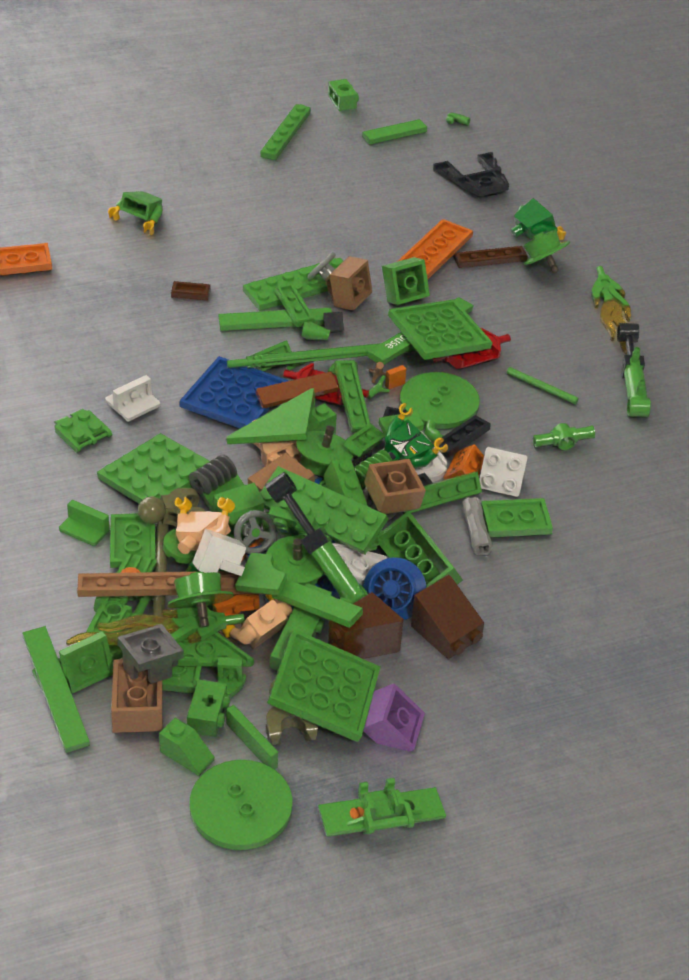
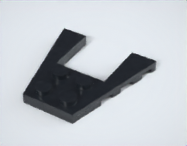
(479, 183)

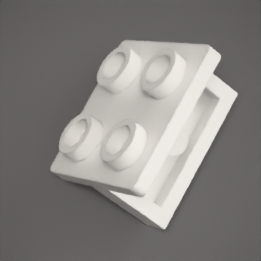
(133, 399)
(503, 471)

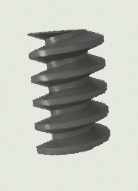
(213, 474)

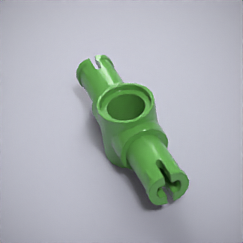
(564, 436)

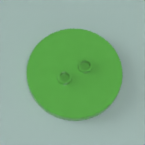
(440, 398)
(240, 804)

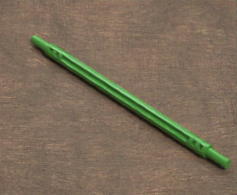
(303, 356)

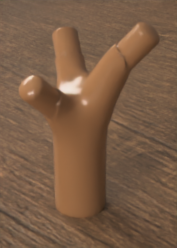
(378, 371)

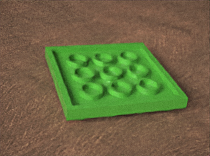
(439, 329)
(152, 469)
(324, 685)

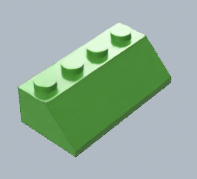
(409, 541)

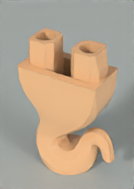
(272, 450)

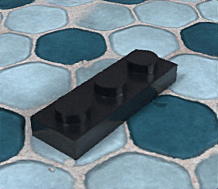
(464, 434)

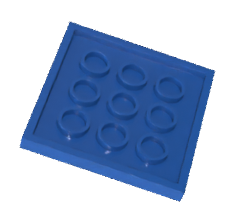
(229, 393)

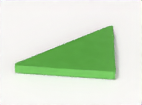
(284, 423)
(209, 650)

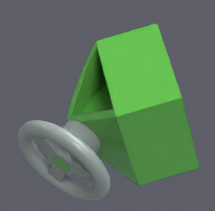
(247, 517)

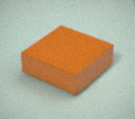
(395, 377)

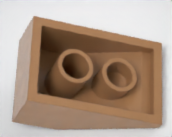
(136, 702)

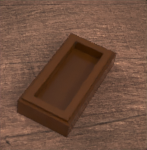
(190, 290)

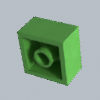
(405, 280)

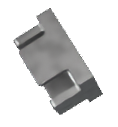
(150, 650)

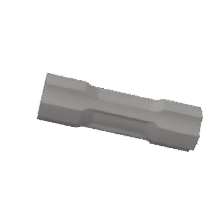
(480, 537)

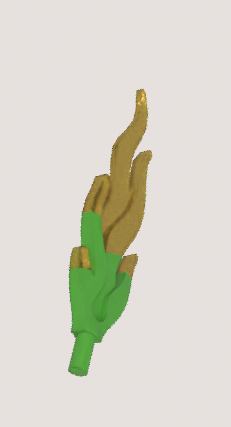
(613, 303)
(180, 624)

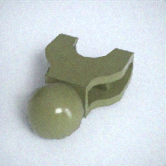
(154, 510)
(278, 720)

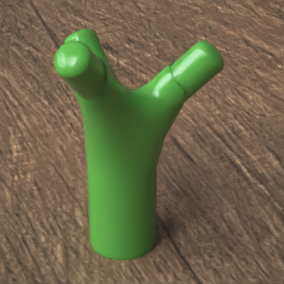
(378, 388)

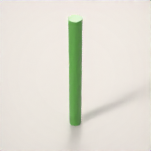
(542, 385)

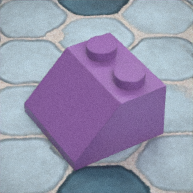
(393, 719)

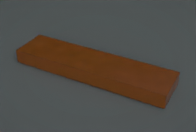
(490, 256)

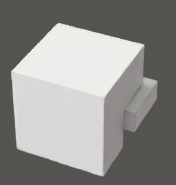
(219, 552)

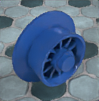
(395, 584)

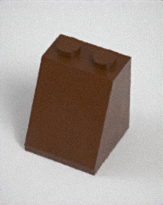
(446, 618)
(373, 634)

